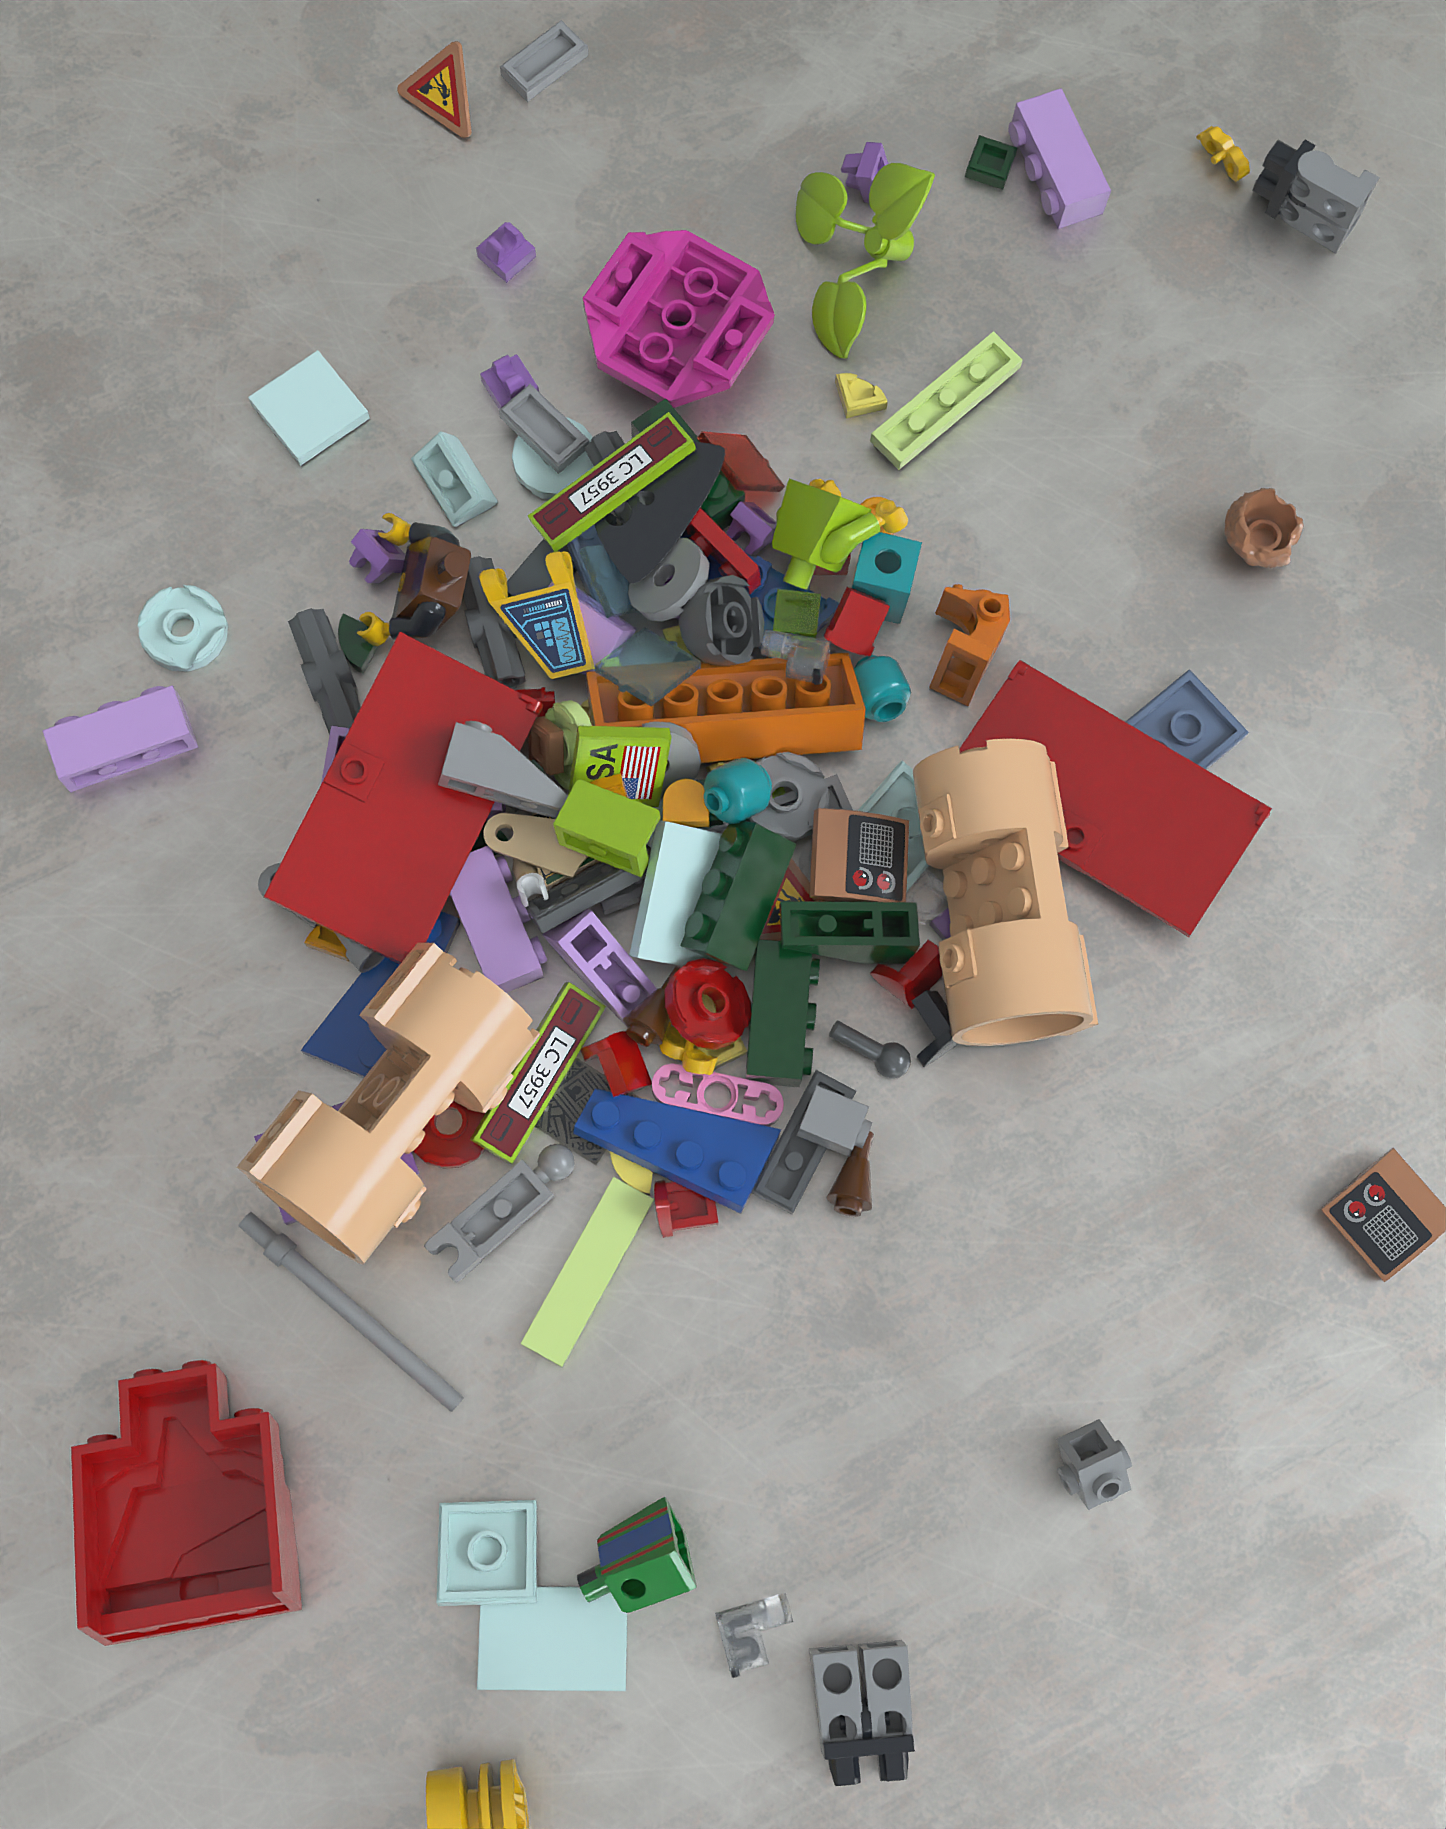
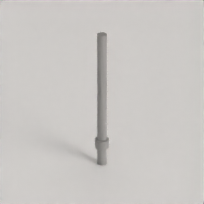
(282, 1251)

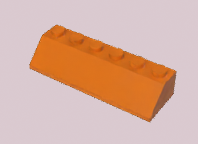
(747, 709)

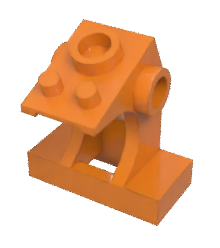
(984, 622)

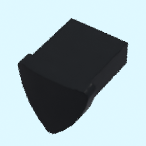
(935, 1014)

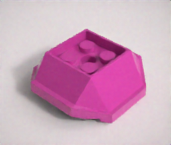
(666, 281)

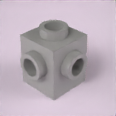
(1093, 1464)

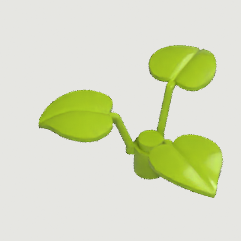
(896, 199)

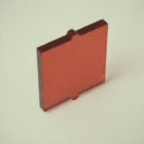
(744, 463)

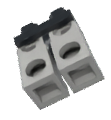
(1313, 192)
(868, 1724)

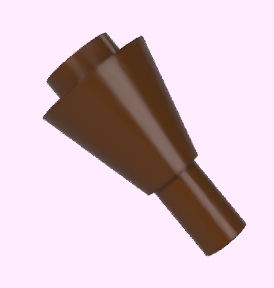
(650, 1018)
(852, 1186)

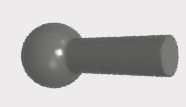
(890, 1059)

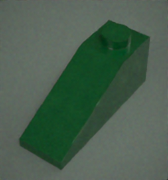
(852, 930)

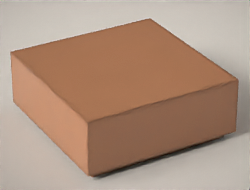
(547, 745)

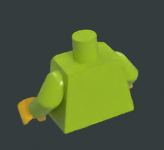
(825, 528)

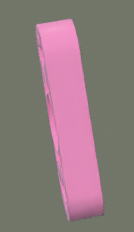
(753, 1093)

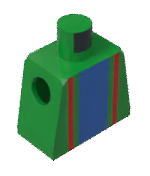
(641, 1560)

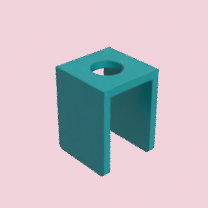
(887, 571)

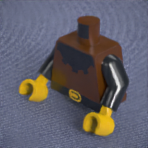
(429, 582)

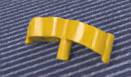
(1222, 148)
(681, 1049)

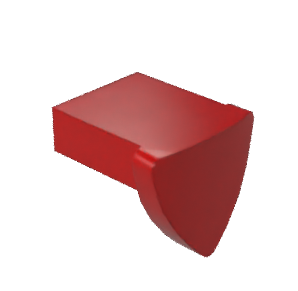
(856, 622)
(914, 977)
(620, 1063)
(682, 1208)

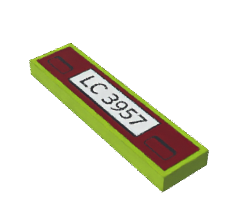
(612, 482)
(539, 1073)

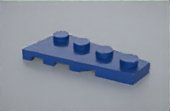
(690, 1147)

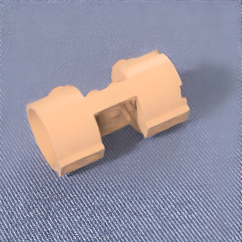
(1012, 954)
(445, 1042)

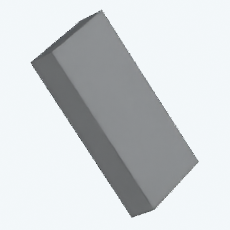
(544, 60)
(544, 428)

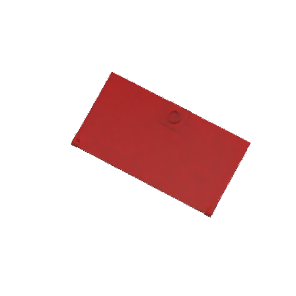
(1129, 804)
(381, 830)

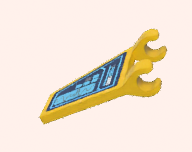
(545, 619)

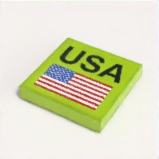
(632, 751)

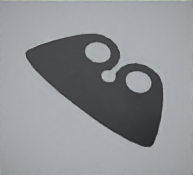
(657, 527)

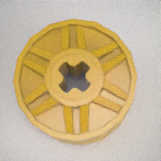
(455, 1806)

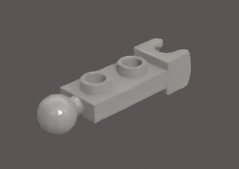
(501, 1210)

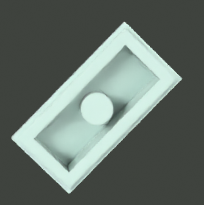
(453, 479)

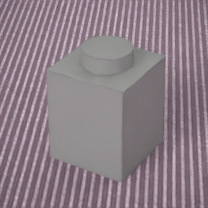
(835, 1122)

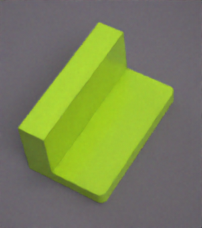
(606, 827)

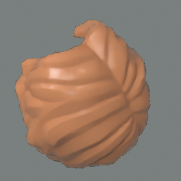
(1263, 528)

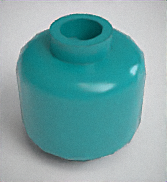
(882, 687)
(737, 790)

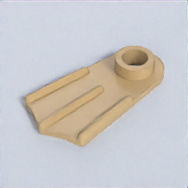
(532, 843)

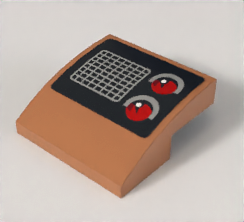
(858, 857)
(1388, 1214)

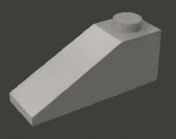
(495, 770)

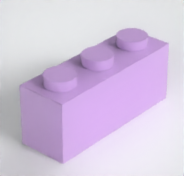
(1059, 158)
(120, 738)
(496, 922)

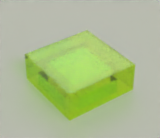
(797, 612)

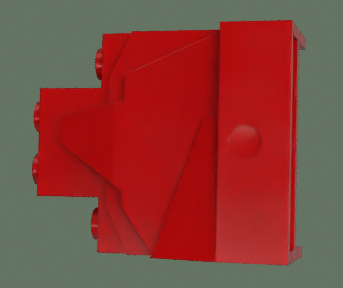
(181, 1513)

